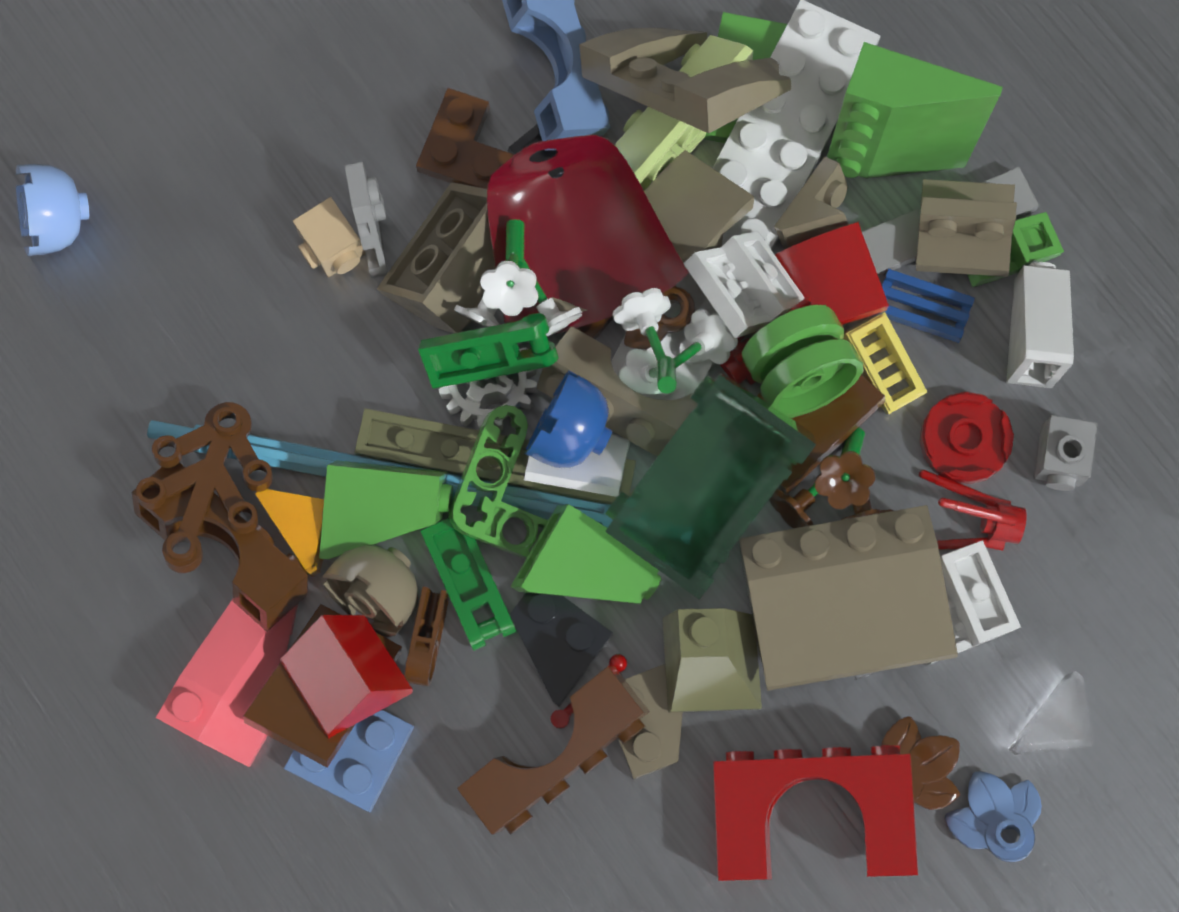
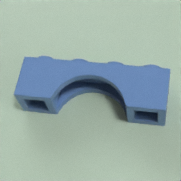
(574, 103)

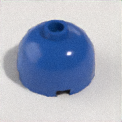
(571, 424)

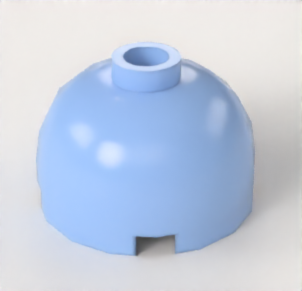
(49, 208)

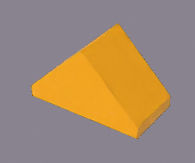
(299, 522)

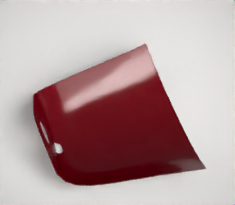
(584, 233)

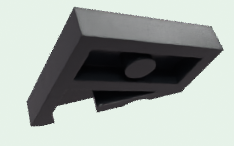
(559, 640)

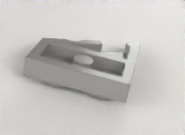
(368, 211)

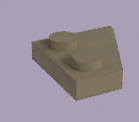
(659, 740)

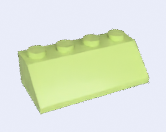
(657, 139)

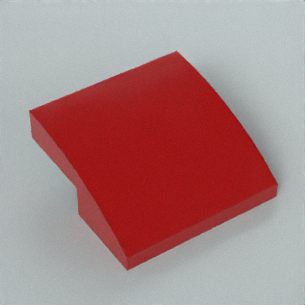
(837, 273)

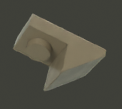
(815, 206)

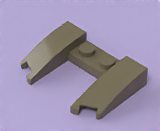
(633, 66)

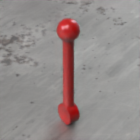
(561, 718)

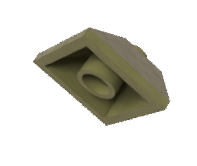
(711, 661)

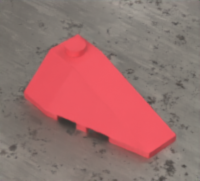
(225, 681)

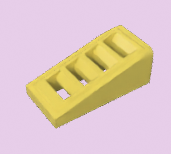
(889, 339)

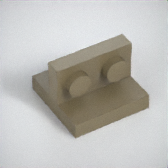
(966, 227)

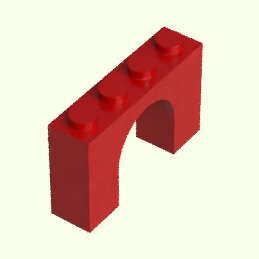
(751, 787)

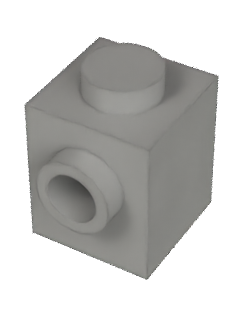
(1065, 452)

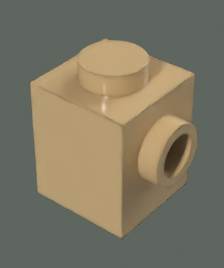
(328, 239)

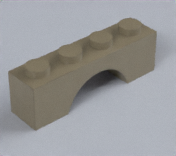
(631, 415)

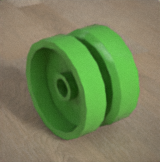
(802, 360)

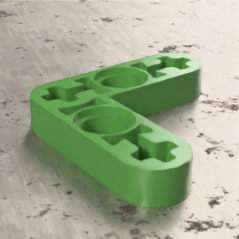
(495, 511)

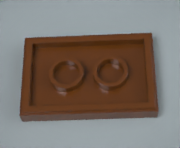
(834, 425)
(285, 716)

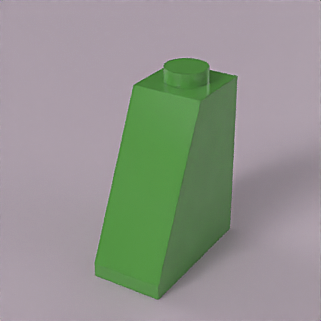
(378, 503)
(584, 562)

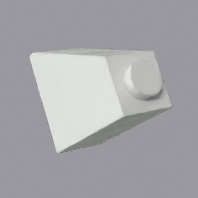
(1040, 326)

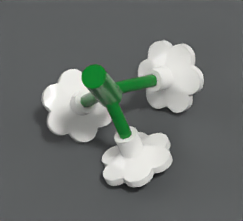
(515, 287)
(652, 371)

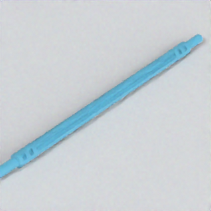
(315, 461)

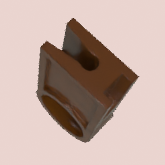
(426, 637)

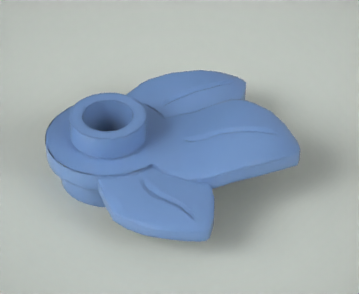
(992, 811)

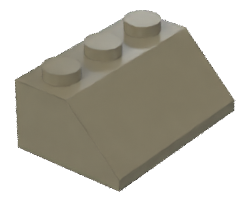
(445, 260)

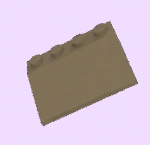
(848, 597)

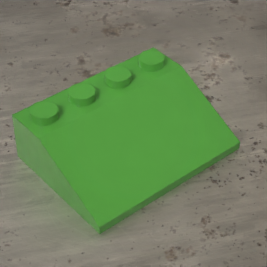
(908, 116)

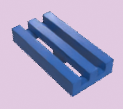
(931, 291)

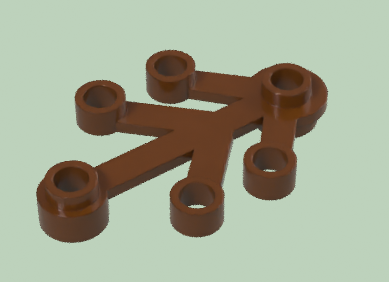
(206, 477)

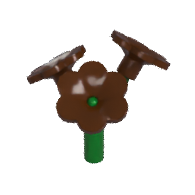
(841, 479)

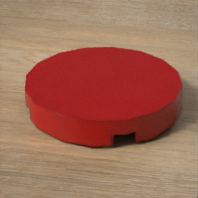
(966, 438)

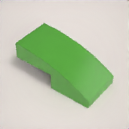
(1031, 242)

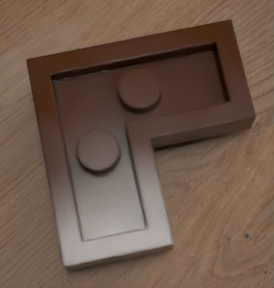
(452, 144)

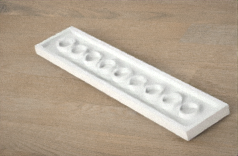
(777, 147)

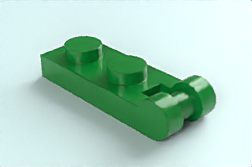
(488, 352)
(467, 582)

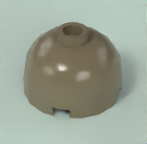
(375, 585)

